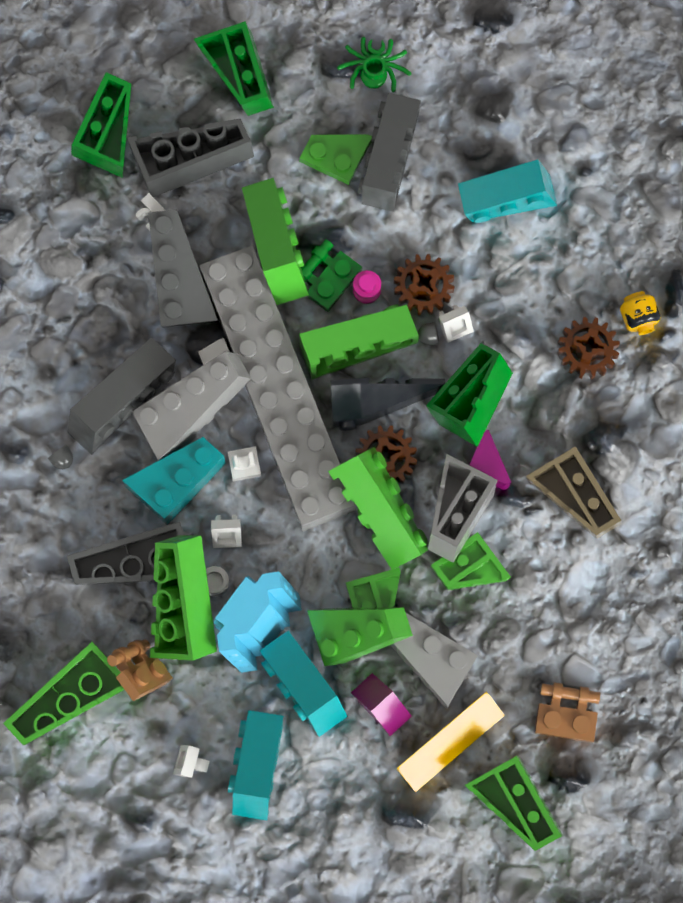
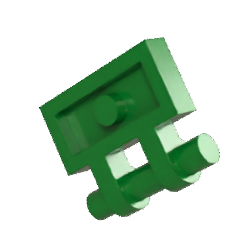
(333, 280)

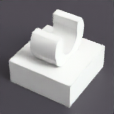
(151, 206)
(455, 323)
(244, 463)
(226, 532)
(188, 762)

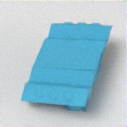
(255, 618)

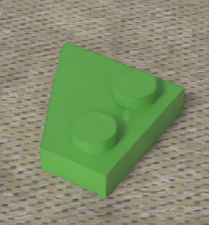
(336, 154)
(472, 567)
(374, 590)

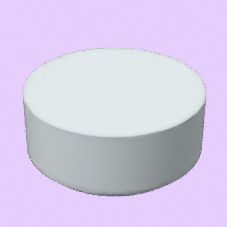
(217, 580)

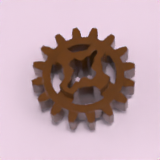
(418, 274)
(578, 346)
(397, 453)

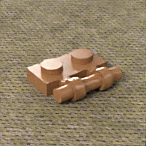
(143, 677)
(563, 721)

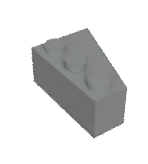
(459, 506)
(435, 660)

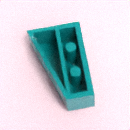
(507, 192)
(176, 479)
(302, 683)
(255, 764)

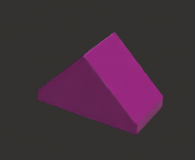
(489, 461)
(381, 704)

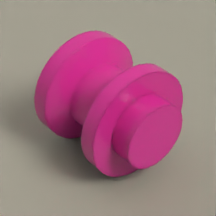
(367, 287)

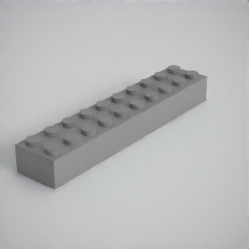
(277, 387)

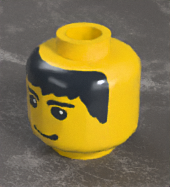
(640, 313)

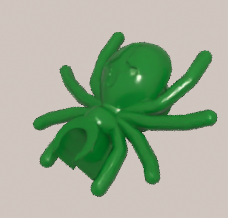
(374, 65)

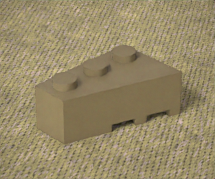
(576, 491)

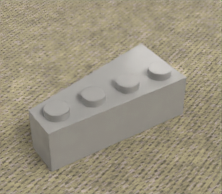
(185, 407)

